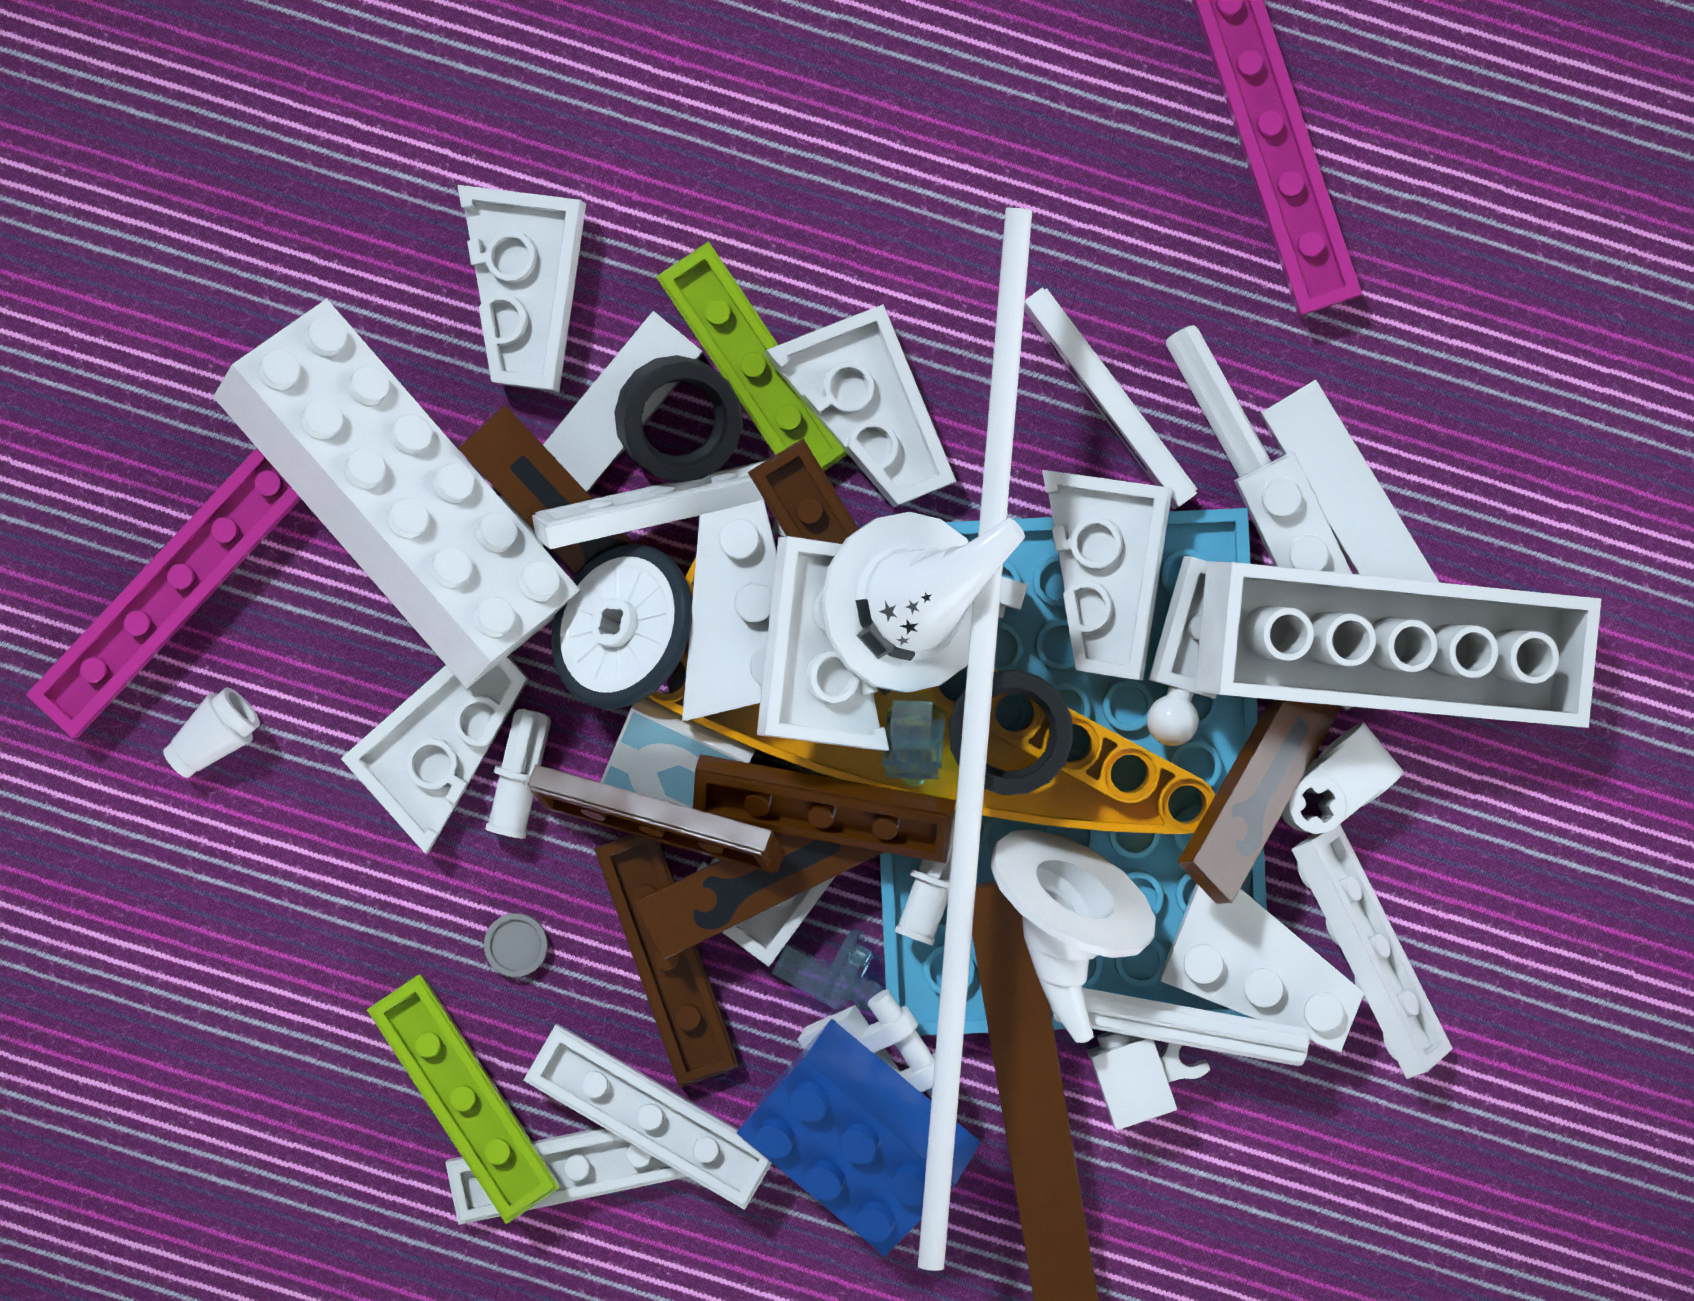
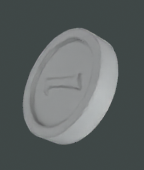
(516, 944)

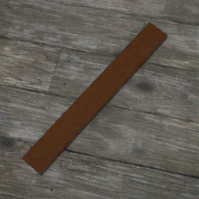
(1032, 1104)

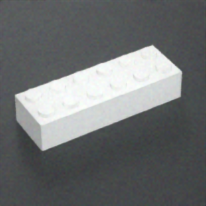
(395, 492)
(1397, 644)

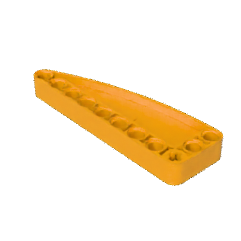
(1075, 798)

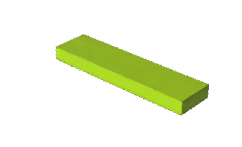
(736, 344)
(464, 1098)

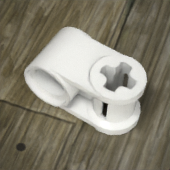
(1348, 776)

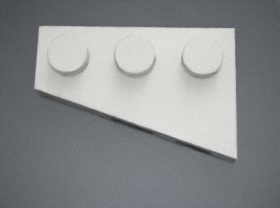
(526, 277)
(868, 402)
(1110, 566)
(730, 610)
(804, 682)
(433, 745)
(1259, 968)

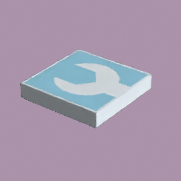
(660, 753)

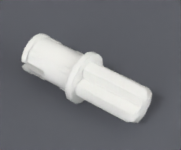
(513, 795)
(927, 899)

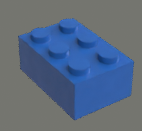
(852, 1136)

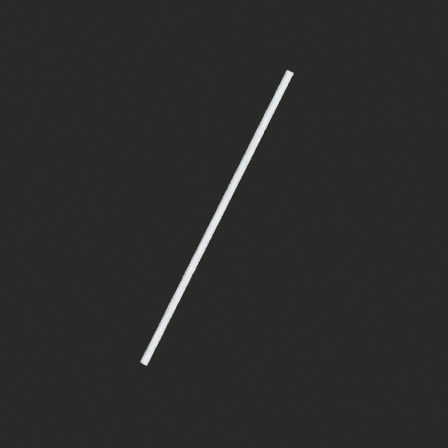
(974, 747)

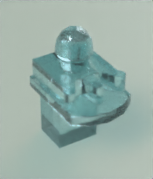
(914, 741)
(834, 983)

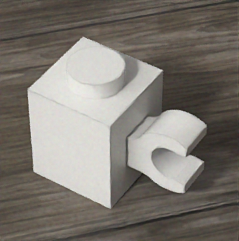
(1137, 1077)

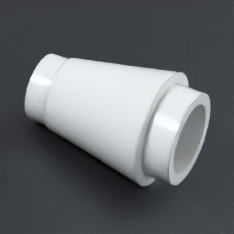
(213, 731)

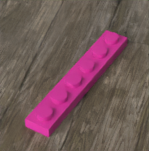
(1278, 153)
(164, 595)

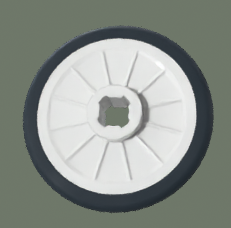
(622, 627)

